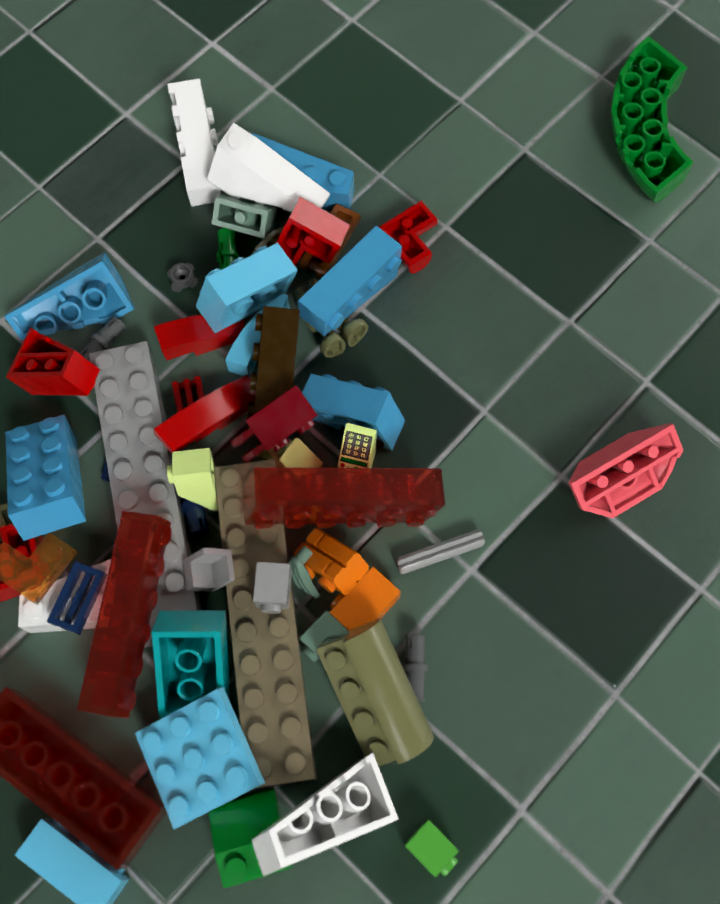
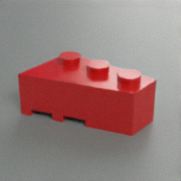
(51, 368)

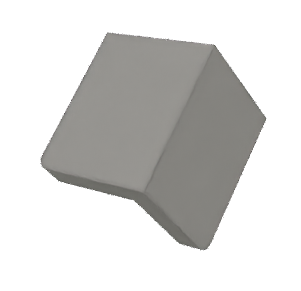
(208, 570)

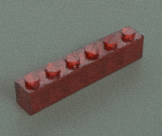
(125, 615)

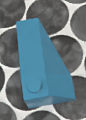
(77, 300)

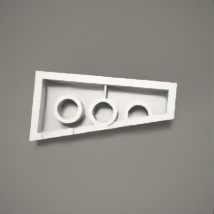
(334, 814)

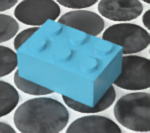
(245, 286)

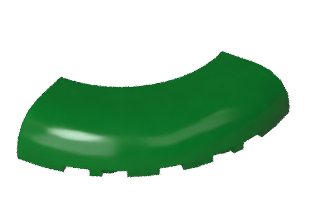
(641, 120)

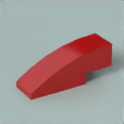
(193, 335)

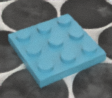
(199, 758)

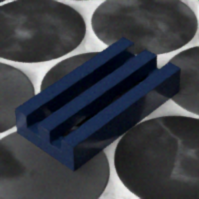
(61, 602)

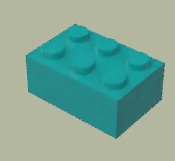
(189, 657)

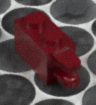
(277, 422)

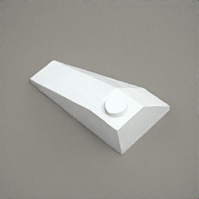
(256, 172)

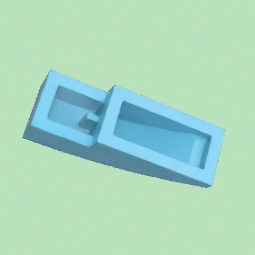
(241, 353)

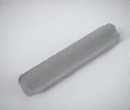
(440, 551)

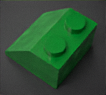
(233, 829)

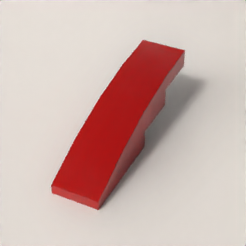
(206, 415)

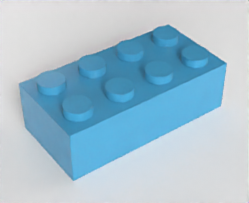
(43, 477)

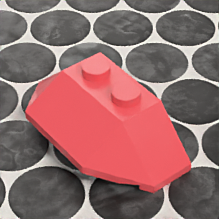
(626, 470)

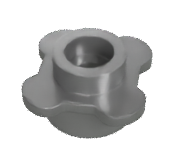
(178, 271)

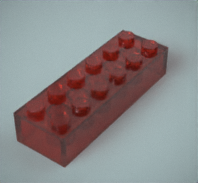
(342, 496)
(74, 782)

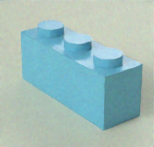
(71, 865)

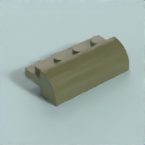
(376, 694)

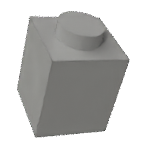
(272, 587)

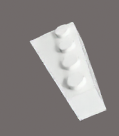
(194, 139)

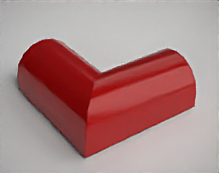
(406, 229)

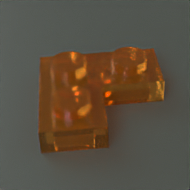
(37, 573)

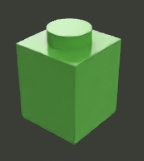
(432, 849)

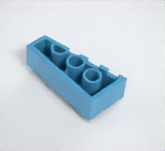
(331, 177)
(351, 281)

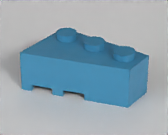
(352, 403)

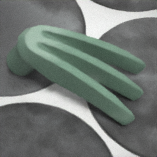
(300, 574)

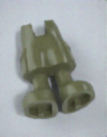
(332, 342)

